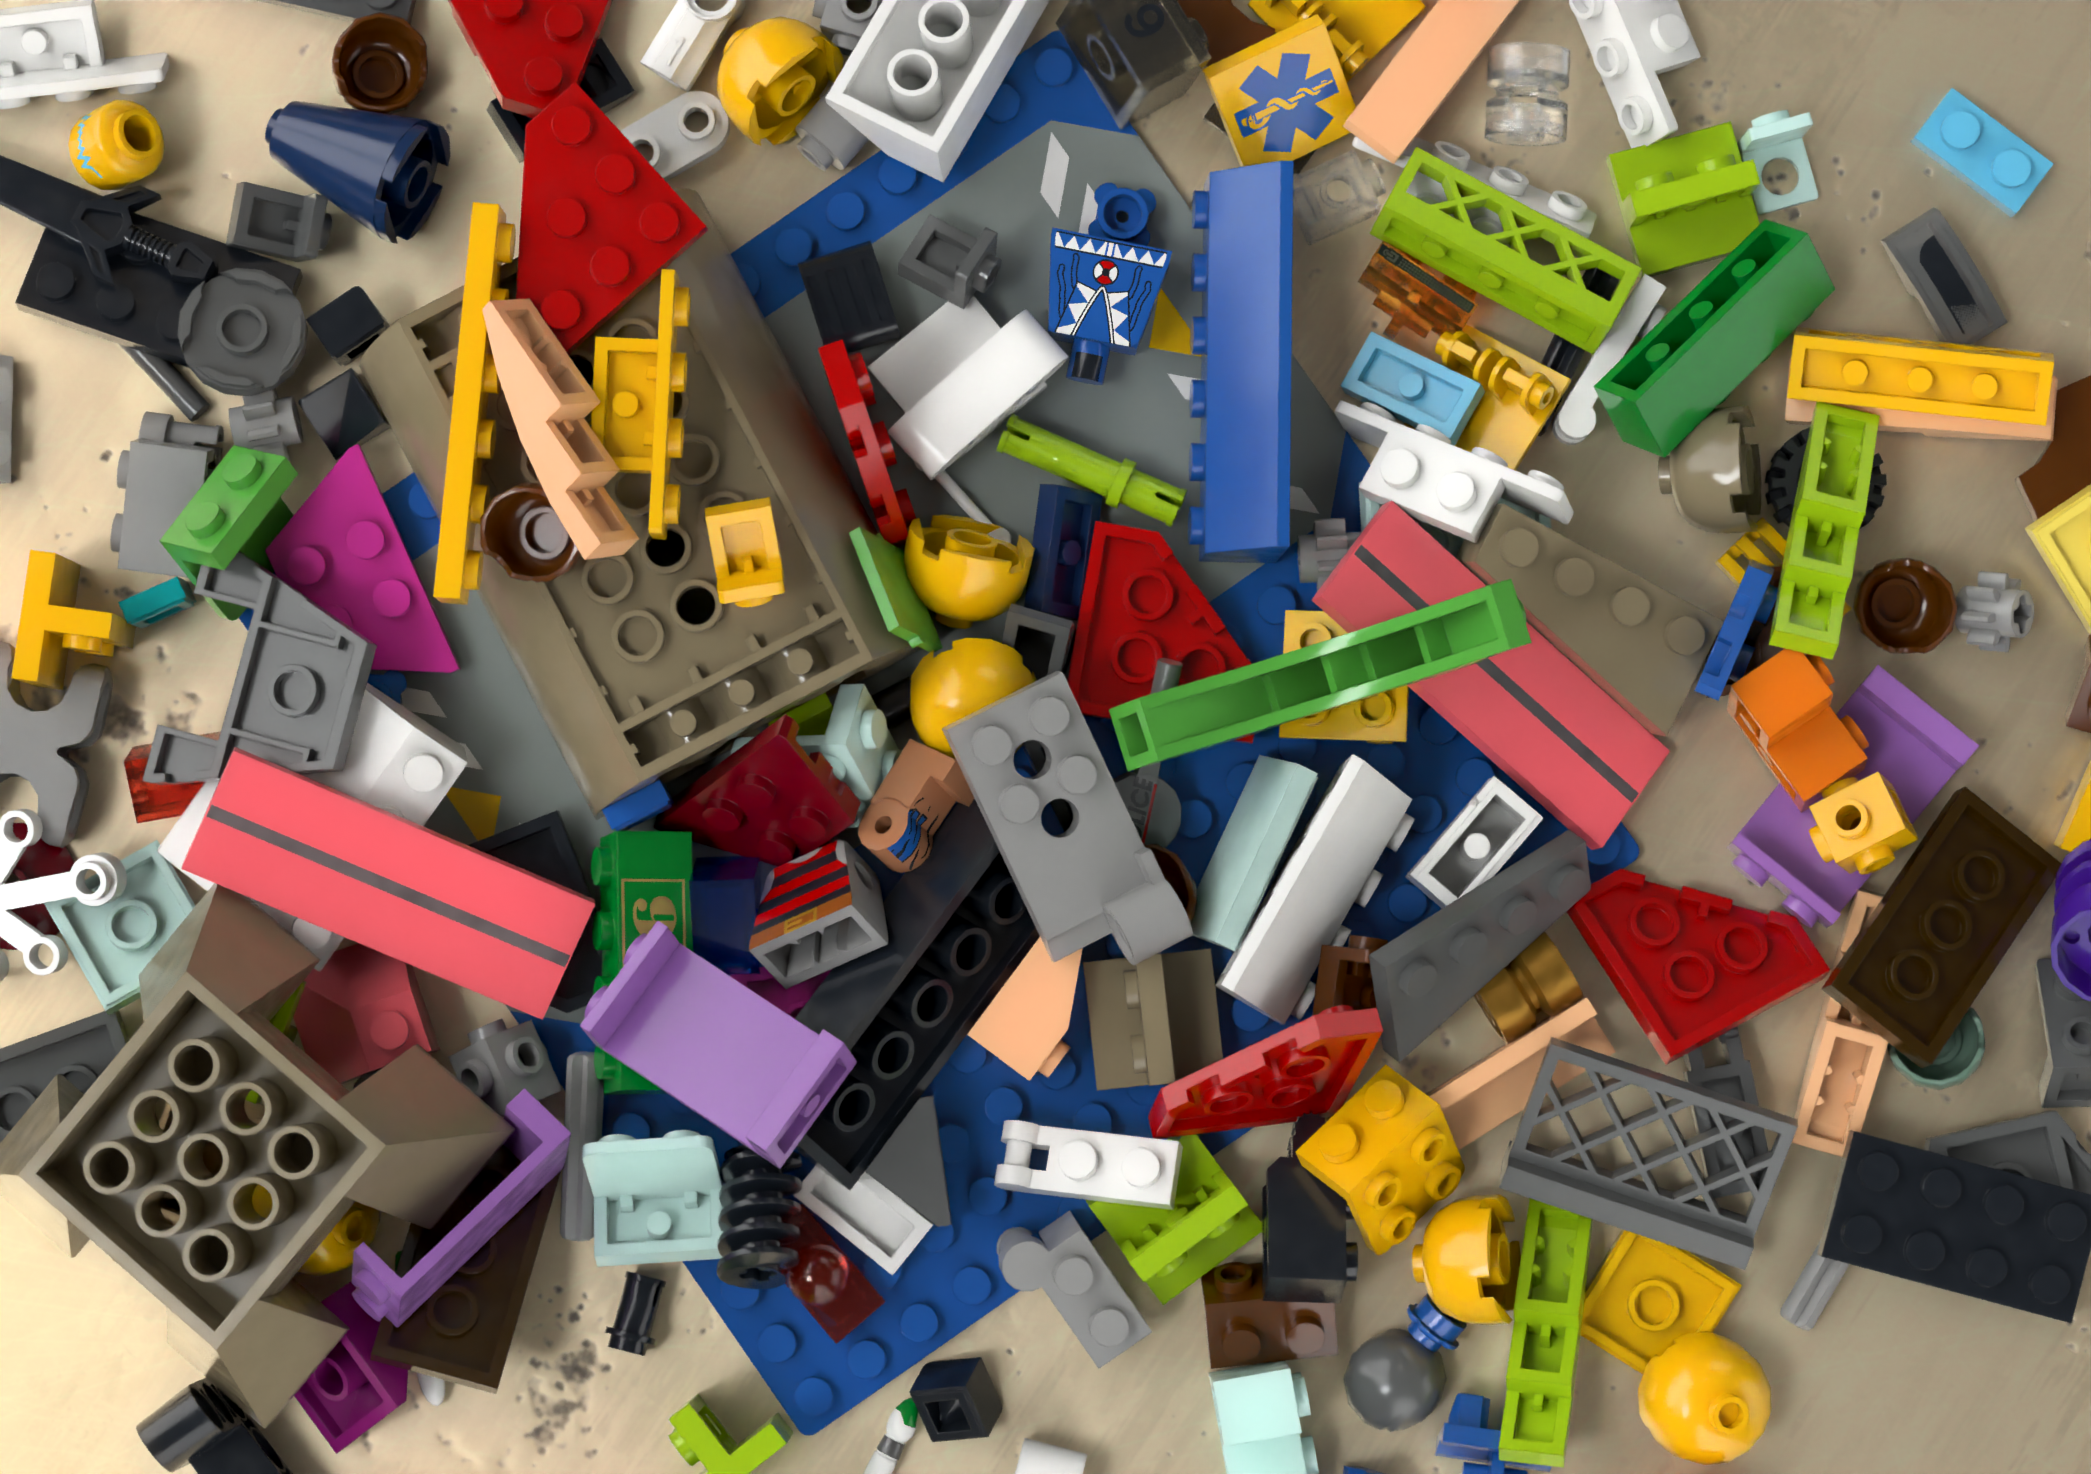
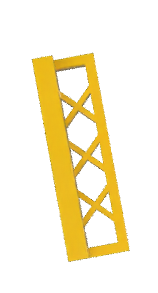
(1920, 376)

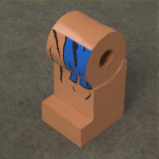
(912, 806)

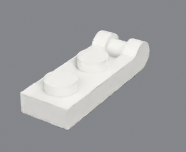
(1637, 318)
(1091, 1165)

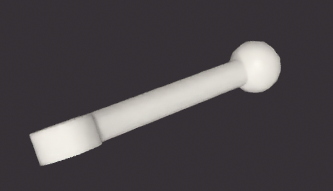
(968, 505)

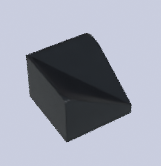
(348, 325)
(343, 413)
(956, 1399)

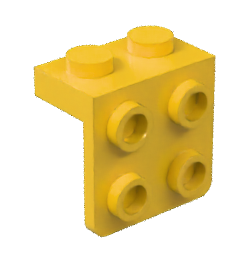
(1386, 1157)

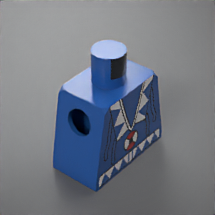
(1101, 298)

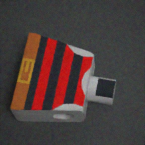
(818, 914)

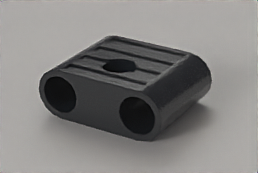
(849, 298)

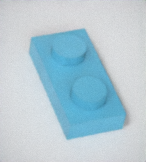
(1982, 152)
(1412, 387)

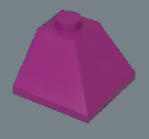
(348, 1388)

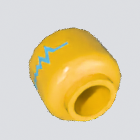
(116, 145)

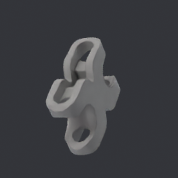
(40, 742)

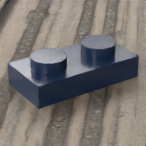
(1061, 550)

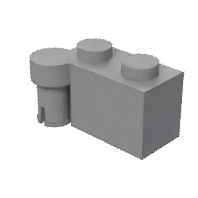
(160, 480)
(1076, 1283)

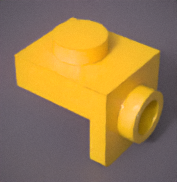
(745, 552)

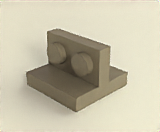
(1152, 1018)

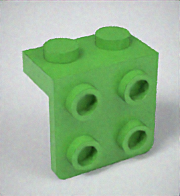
(230, 514)

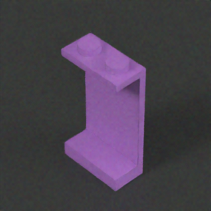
(1906, 745)
(716, 1045)
(540, 1146)

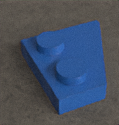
(1730, 653)

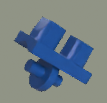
(1467, 1438)

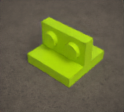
(1685, 198)
(1182, 1244)
(703, 1438)

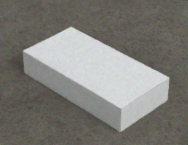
(866, 1216)

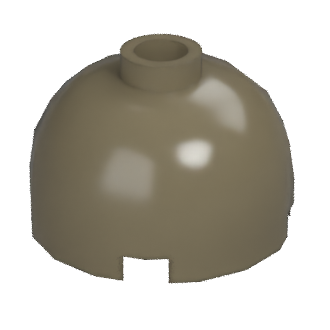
(1715, 473)

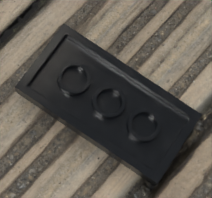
(145, 301)
(1959, 1226)

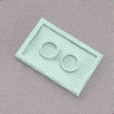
(1250, 850)

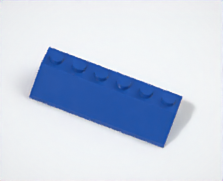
(1243, 364)

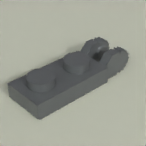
(1736, 1081)

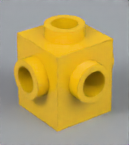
(1861, 824)

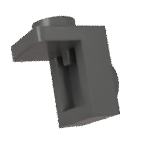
(278, 222)
(951, 261)

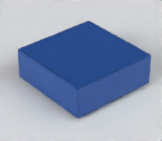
(638, 807)

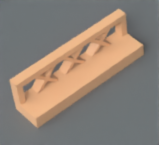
(1502, 1080)

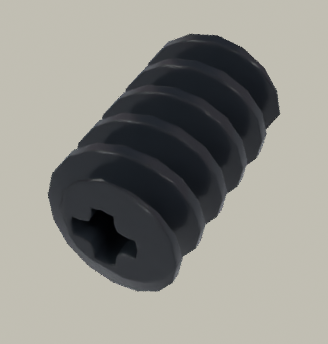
(754, 1219)

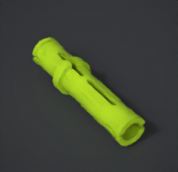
(1094, 471)

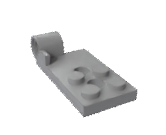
(1097, 871)

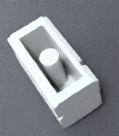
(1474, 843)

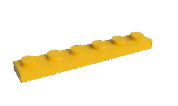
(470, 432)

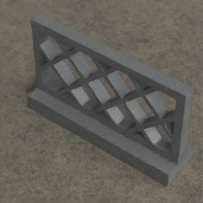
(1635, 1204)

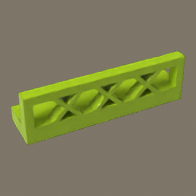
(1491, 266)

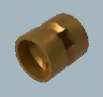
(1526, 986)

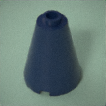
(363, 162)

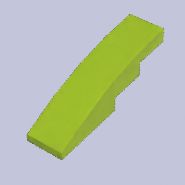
(1824, 530)
(1545, 1336)

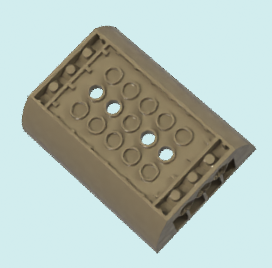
(604, 645)

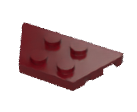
(765, 800)

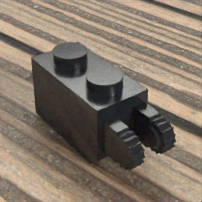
(1304, 1230)

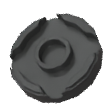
(242, 332)

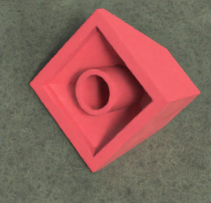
(362, 1013)

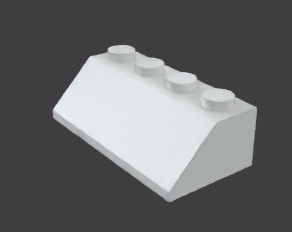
(930, 74)

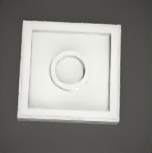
(933, 352)

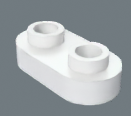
(672, 142)

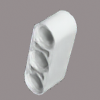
(978, 394)

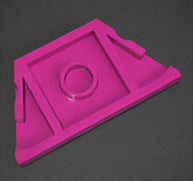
(356, 566)

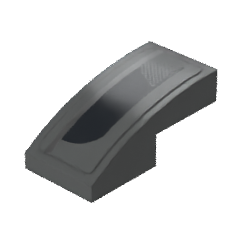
(1943, 279)

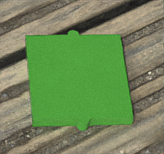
(897, 600)

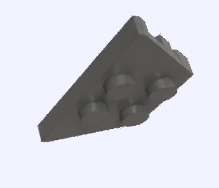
(2028, 1146)

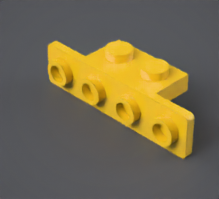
(636, 395)

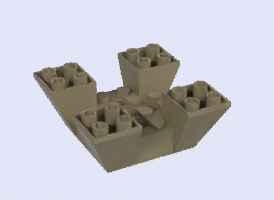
(223, 1271)

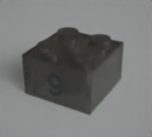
(1135, 52)

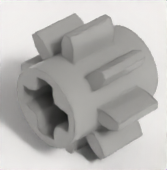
(266, 423)
(1323, 550)
(1994, 611)

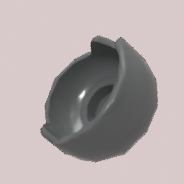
(1394, 1381)

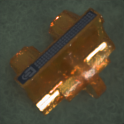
(1416, 295)

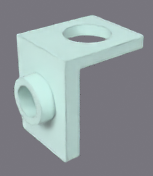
(1773, 138)

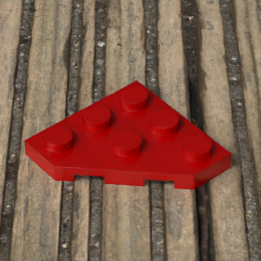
(531, 45)
(592, 219)
(868, 441)
(1139, 610)
(1692, 958)
(1274, 1079)

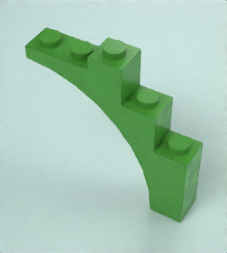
(1321, 676)

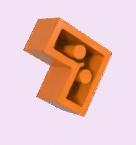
(1793, 728)

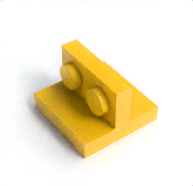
(53, 624)

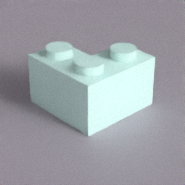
(1260, 1420)

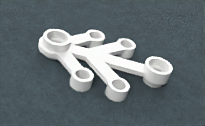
(46, 889)

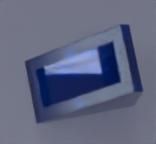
(724, 910)

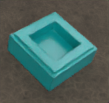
(158, 603)

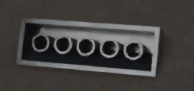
(910, 1004)

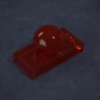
(829, 1280)

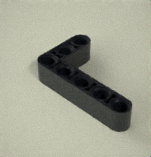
(209, 1433)

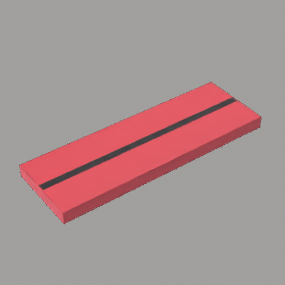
(1518, 707)
(388, 883)

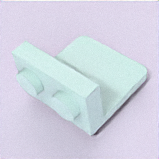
(853, 744)
(654, 1198)

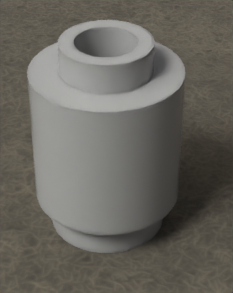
(828, 137)

